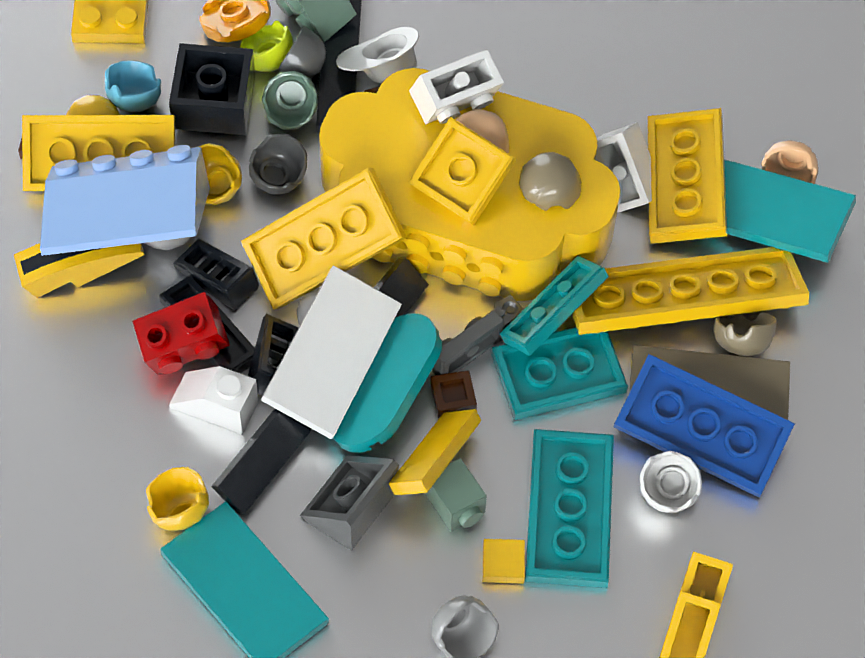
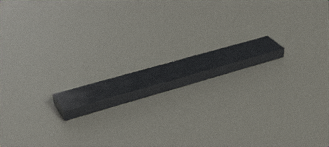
(280, 433)

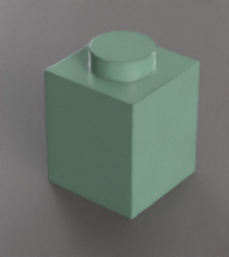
(457, 497)

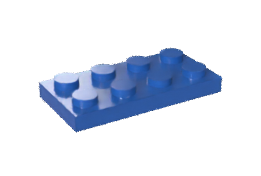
(704, 423)

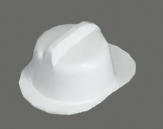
(382, 55)

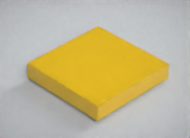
(462, 170)

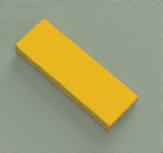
(435, 452)

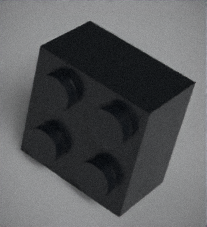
(212, 88)

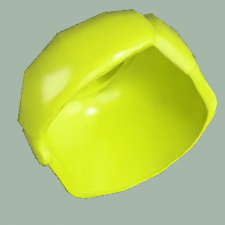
(269, 46)

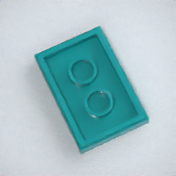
(560, 373)

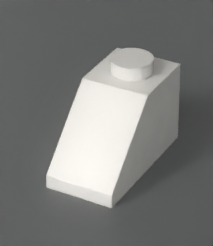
(629, 159)
(217, 397)

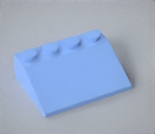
(123, 200)

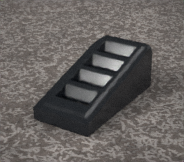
(233, 288)
(262, 354)

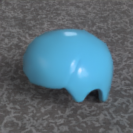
(132, 85)

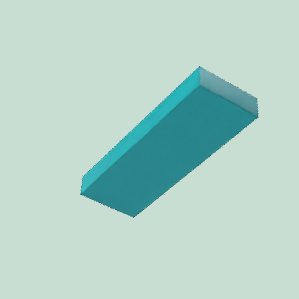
(554, 305)

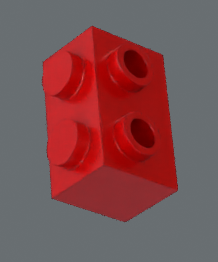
(181, 334)

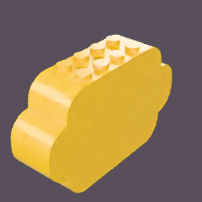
(514, 242)

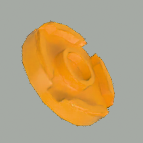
(234, 18)

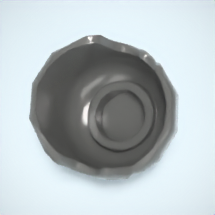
(306, 54)
(278, 164)

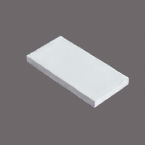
(331, 352)

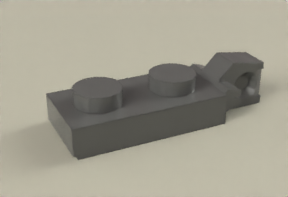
(477, 337)

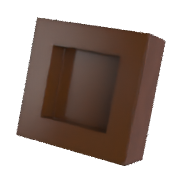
(453, 392)

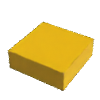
(503, 561)

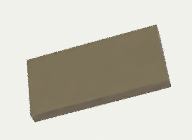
(753, 379)

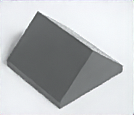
(352, 498)

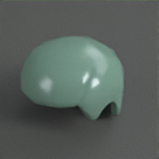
(290, 100)

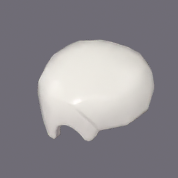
(670, 482)

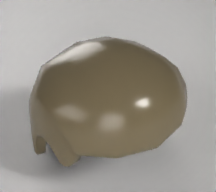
(550, 181)
(743, 335)

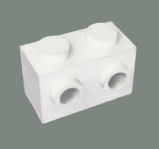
(456, 87)

